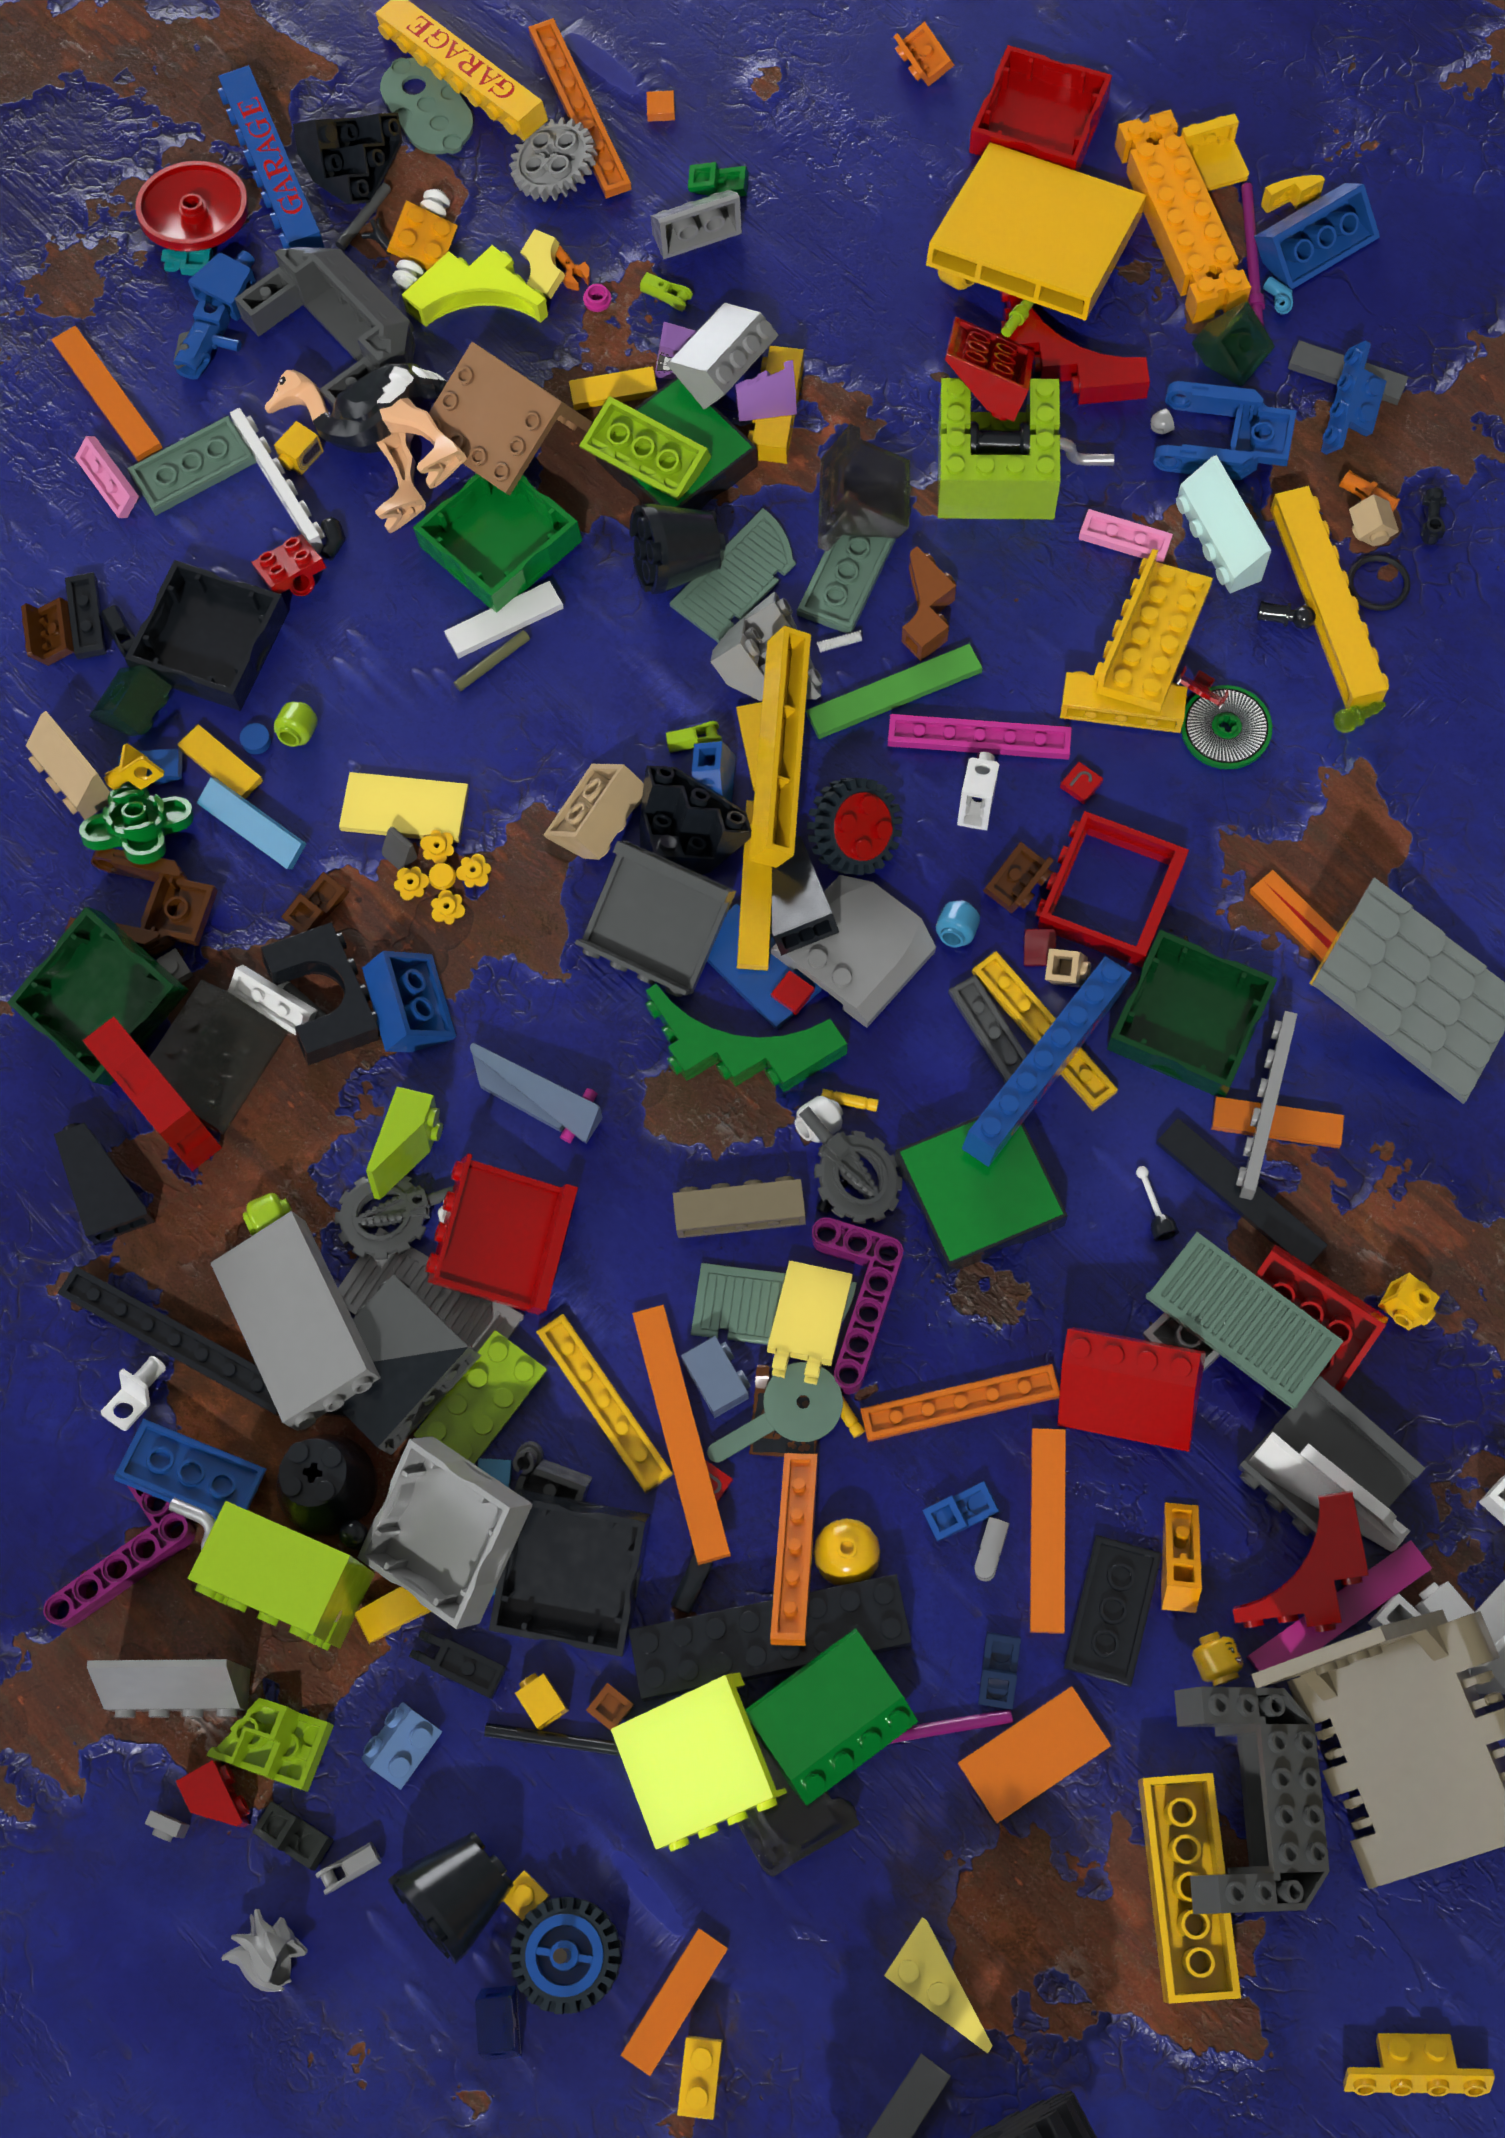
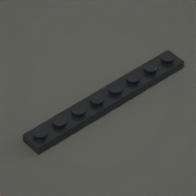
(167, 1336)

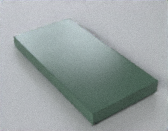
(191, 465)
(845, 581)

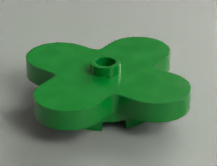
(136, 823)

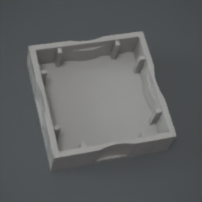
(445, 1531)

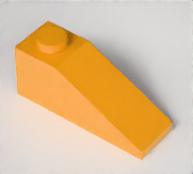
(1181, 1558)

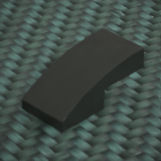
(293, 1836)

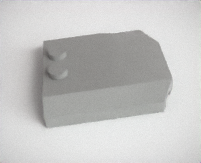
(872, 954)

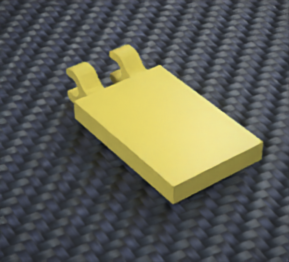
(808, 1318)

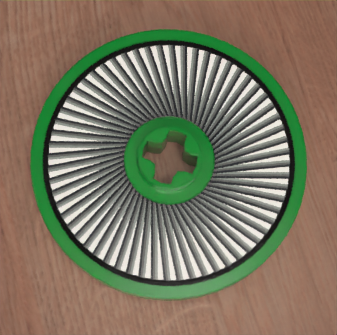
(1221, 749)

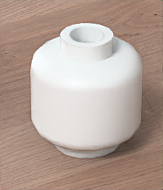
(826, 1110)

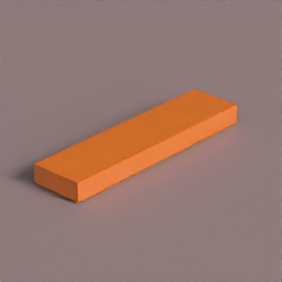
(1287, 1123)
(674, 2002)

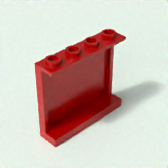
(501, 1236)

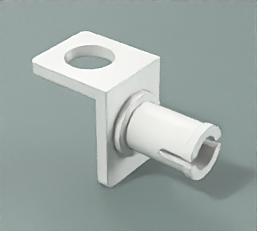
(134, 1392)

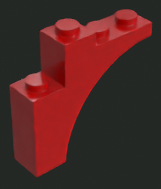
(1312, 1589)

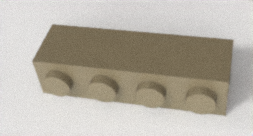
(739, 1207)

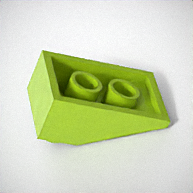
(404, 1139)

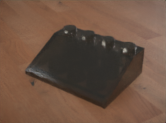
(216, 1053)

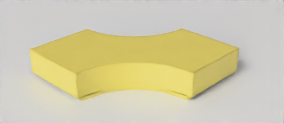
(541, 253)

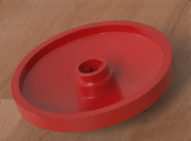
(192, 206)

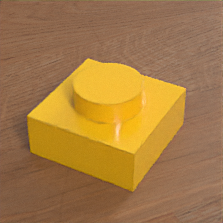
(525, 1895)

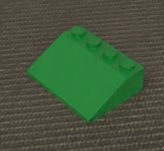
(830, 1717)

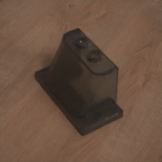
(862, 491)

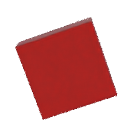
(793, 992)

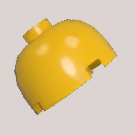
(846, 1552)

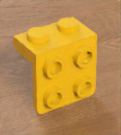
(1216, 152)

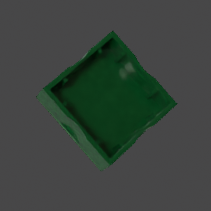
(88, 981)
(1191, 1014)

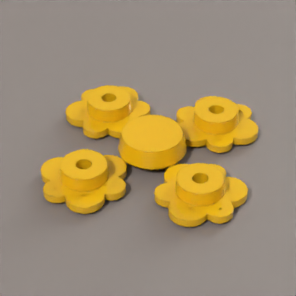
(442, 877)

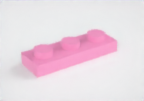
(106, 477)
(1124, 535)

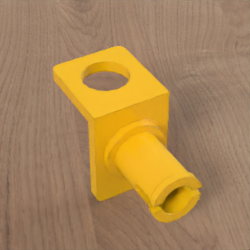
(133, 769)

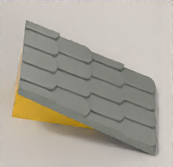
(1415, 989)

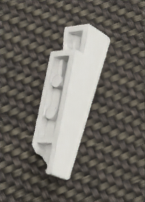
(1312, 1475)

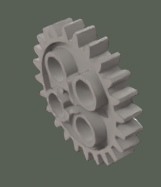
(553, 159)

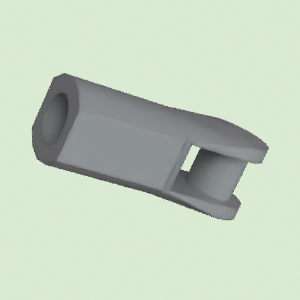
(991, 1549)
(353, 1866)

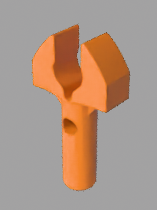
(572, 269)

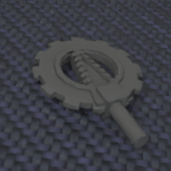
(841, 1157)
(407, 1207)

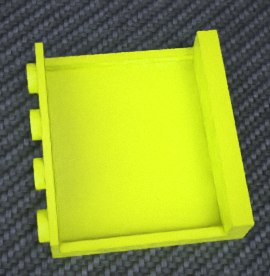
(695, 1763)

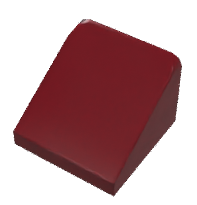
(1037, 945)

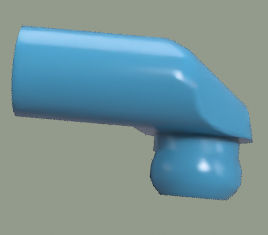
(1282, 295)

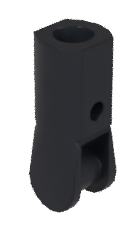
(118, 628)
(691, 1586)

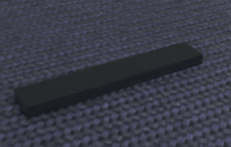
(1221, 1177)

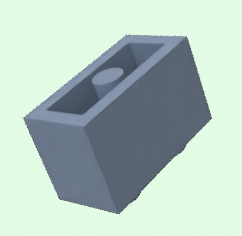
(715, 1376)

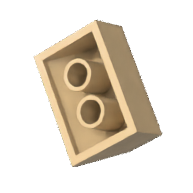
(66, 768)
(596, 810)

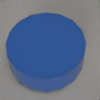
(255, 738)

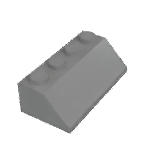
(721, 352)

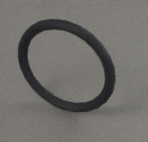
(1395, 563)

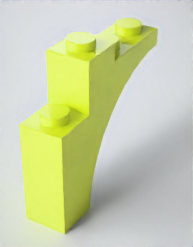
(486, 282)

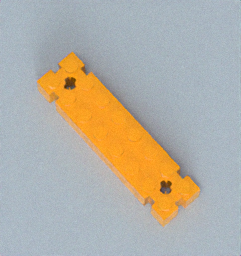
(1182, 216)

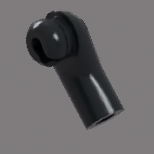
(335, 536)

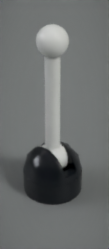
(1162, 1226)

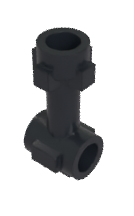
(1434, 527)

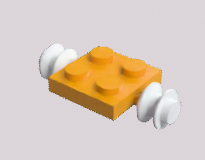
(421, 237)

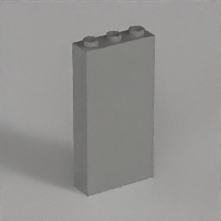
(295, 1322)

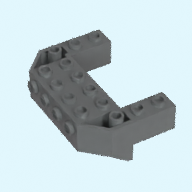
(341, 301)
(1278, 1799)

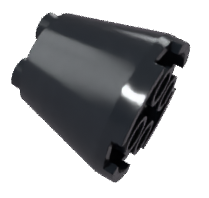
(674, 545)
(341, 1488)
(453, 1893)

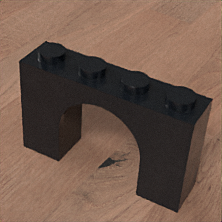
(323, 953)

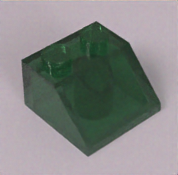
(132, 700)

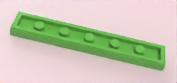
(894, 691)

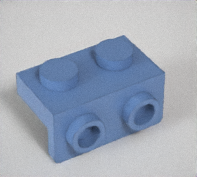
(400, 1745)

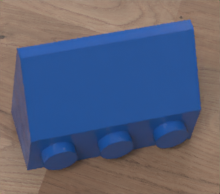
(408, 1001)

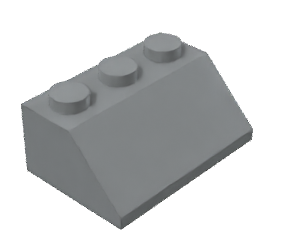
(697, 223)

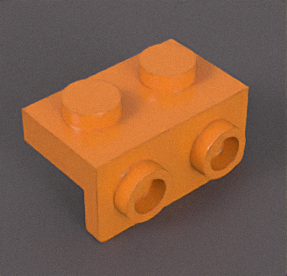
(925, 54)

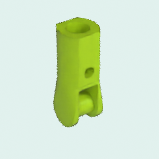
(664, 289)
(686, 738)

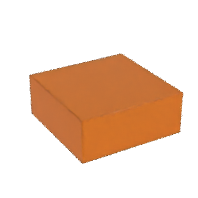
(660, 106)

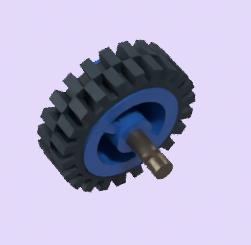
(565, 1955)

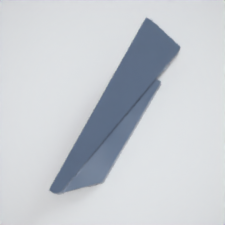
(535, 1094)

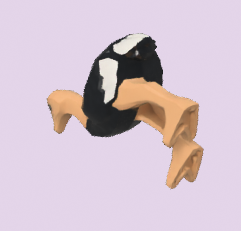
(384, 416)

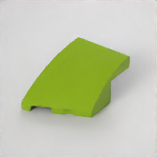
(276, 1744)

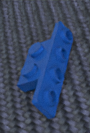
(1356, 400)

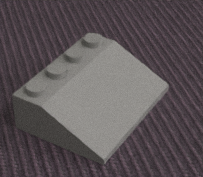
(171, 1686)

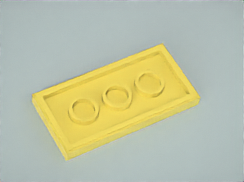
(408, 804)

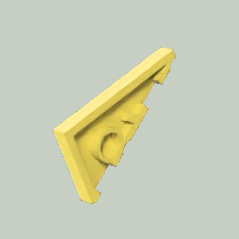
(929, 1978)

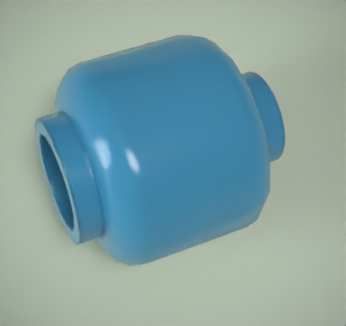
(957, 923)

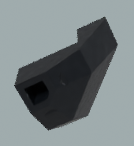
(349, 153)
(689, 821)

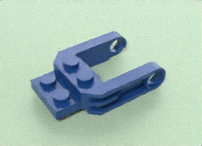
(1258, 435)

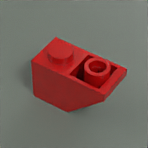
(211, 1794)

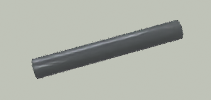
(363, 216)

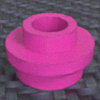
(594, 292)

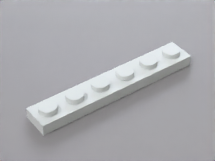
(273, 472)

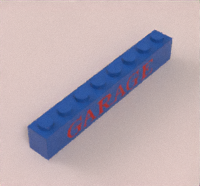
(270, 160)
(1046, 1061)

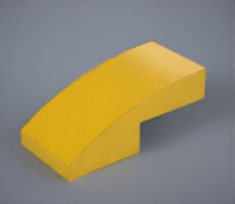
(1296, 190)
(389, 1614)

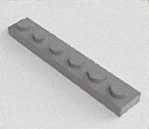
(1263, 1116)

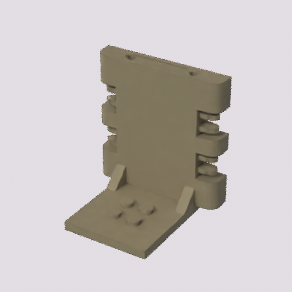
(1409, 1739)

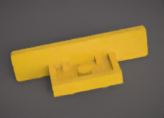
(1417, 2066)

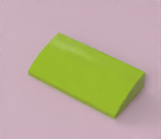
(645, 448)

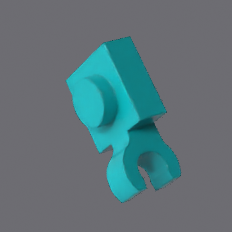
(188, 262)

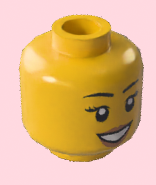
(1217, 1659)

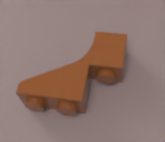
(932, 593)

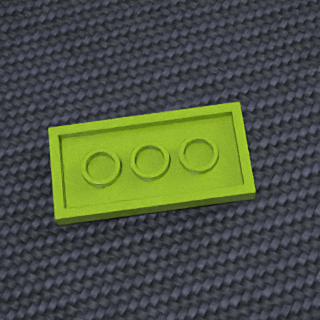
(483, 1398)

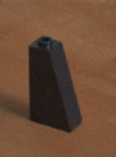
(799, 904)
(99, 1188)

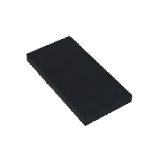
(1112, 1611)

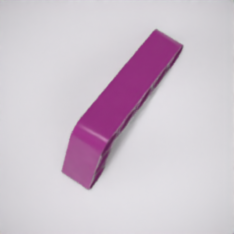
(867, 1297)
(130, 1553)

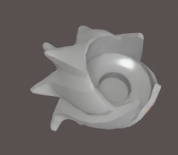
(266, 1953)

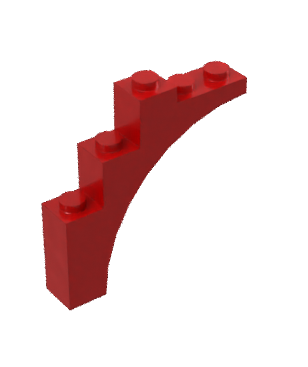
(1092, 374)

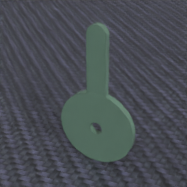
(784, 1414)

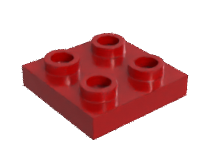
(286, 562)

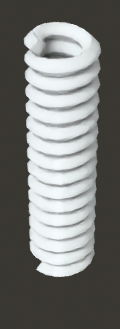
(840, 641)

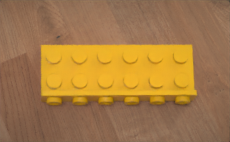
(1151, 634)

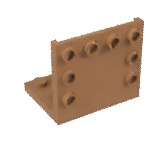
(498, 417)

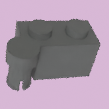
(548, 1477)

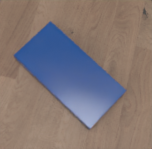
(752, 985)
(187, 1469)

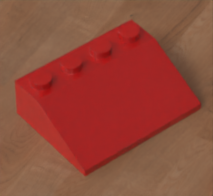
(990, 367)
(1330, 1306)
(1130, 1388)

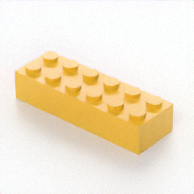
(1184, 1842)

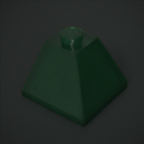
(1234, 344)

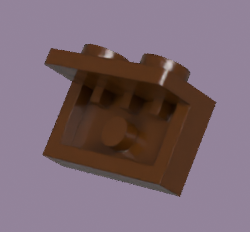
(47, 631)
(1017, 877)

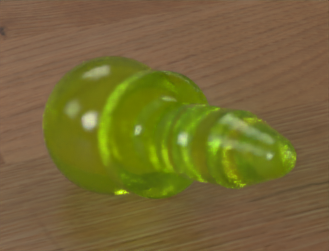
(1348, 719)

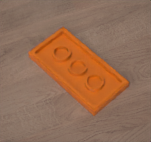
(1034, 1754)

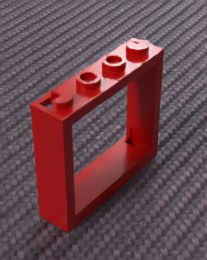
(1131, 840)

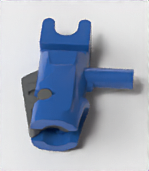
(197, 344)

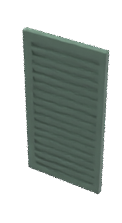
(1245, 1320)

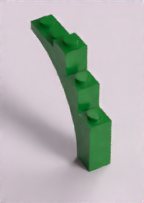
(786, 1057)

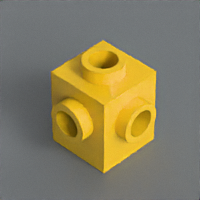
(1409, 1302)

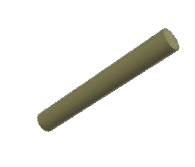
(492, 660)

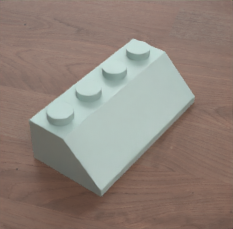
(1223, 526)

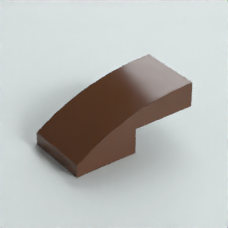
(316, 905)

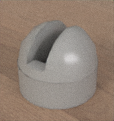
(1162, 422)

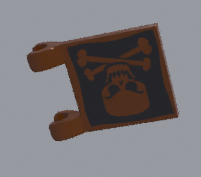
(774, 1443)

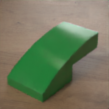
(709, 179)

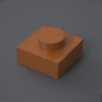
(610, 1707)

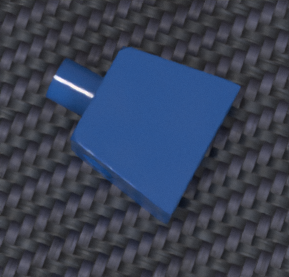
(223, 281)

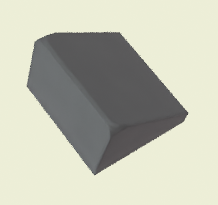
(398, 849)

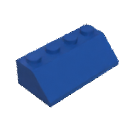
(1318, 235)

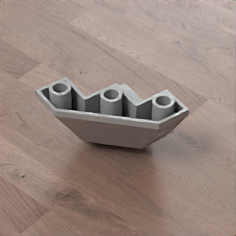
(742, 650)

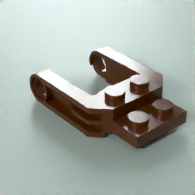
(175, 906)

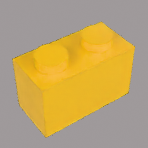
(700, 2077)

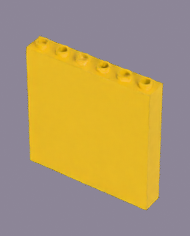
(1036, 230)

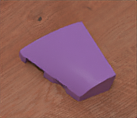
(767, 395)

